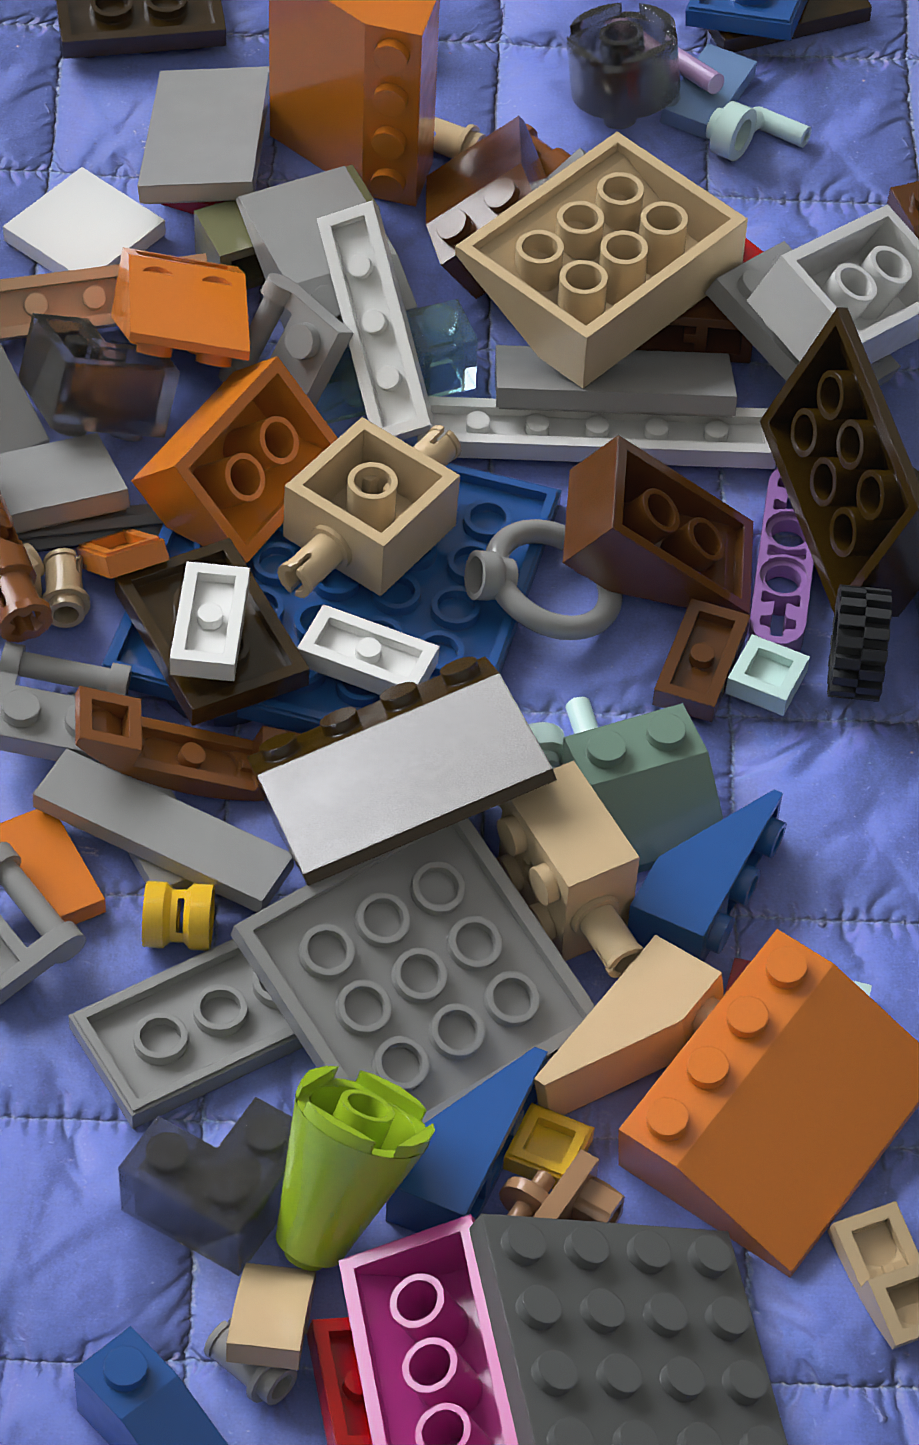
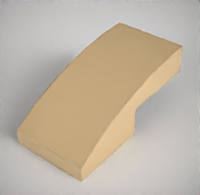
(882, 1269)
(270, 1316)

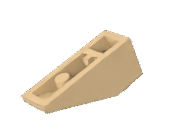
(632, 1028)

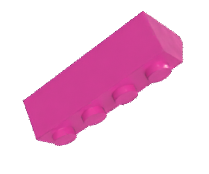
(426, 1341)

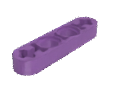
(784, 562)

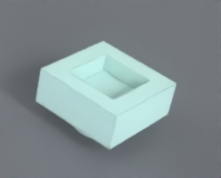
(767, 675)

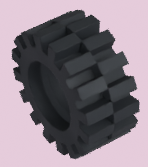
(859, 643)

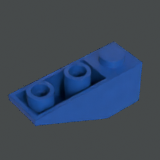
(702, 879)

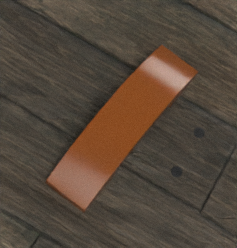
(165, 752)

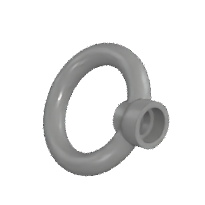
(495, 576)

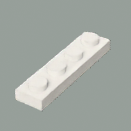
(377, 316)

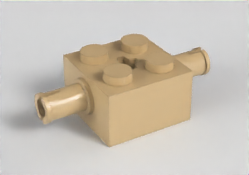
(369, 507)
(572, 868)

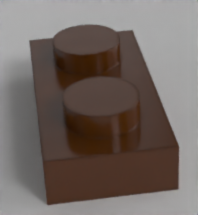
(701, 659)

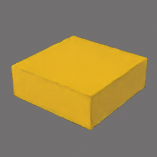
(546, 1143)

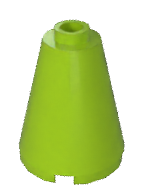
(344, 1161)

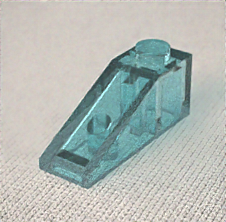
(444, 350)

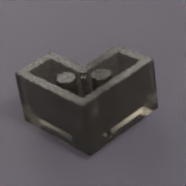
(95, 384)
(209, 1196)

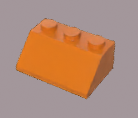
(234, 457)

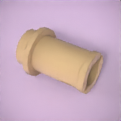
(453, 138)
(65, 587)

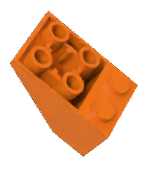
(182, 306)

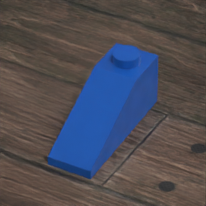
(467, 1149)
(139, 1398)

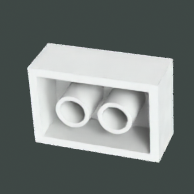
(859, 266)

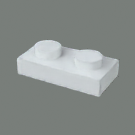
(210, 621)
(365, 652)

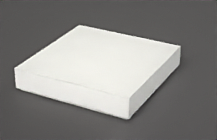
(82, 225)

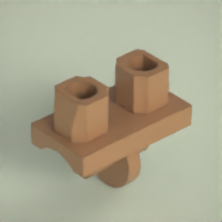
(574, 1197)

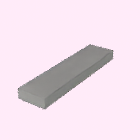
(163, 830)

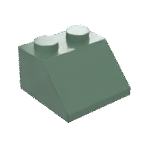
(650, 778)

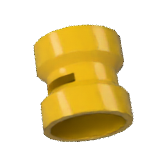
(163, 915)

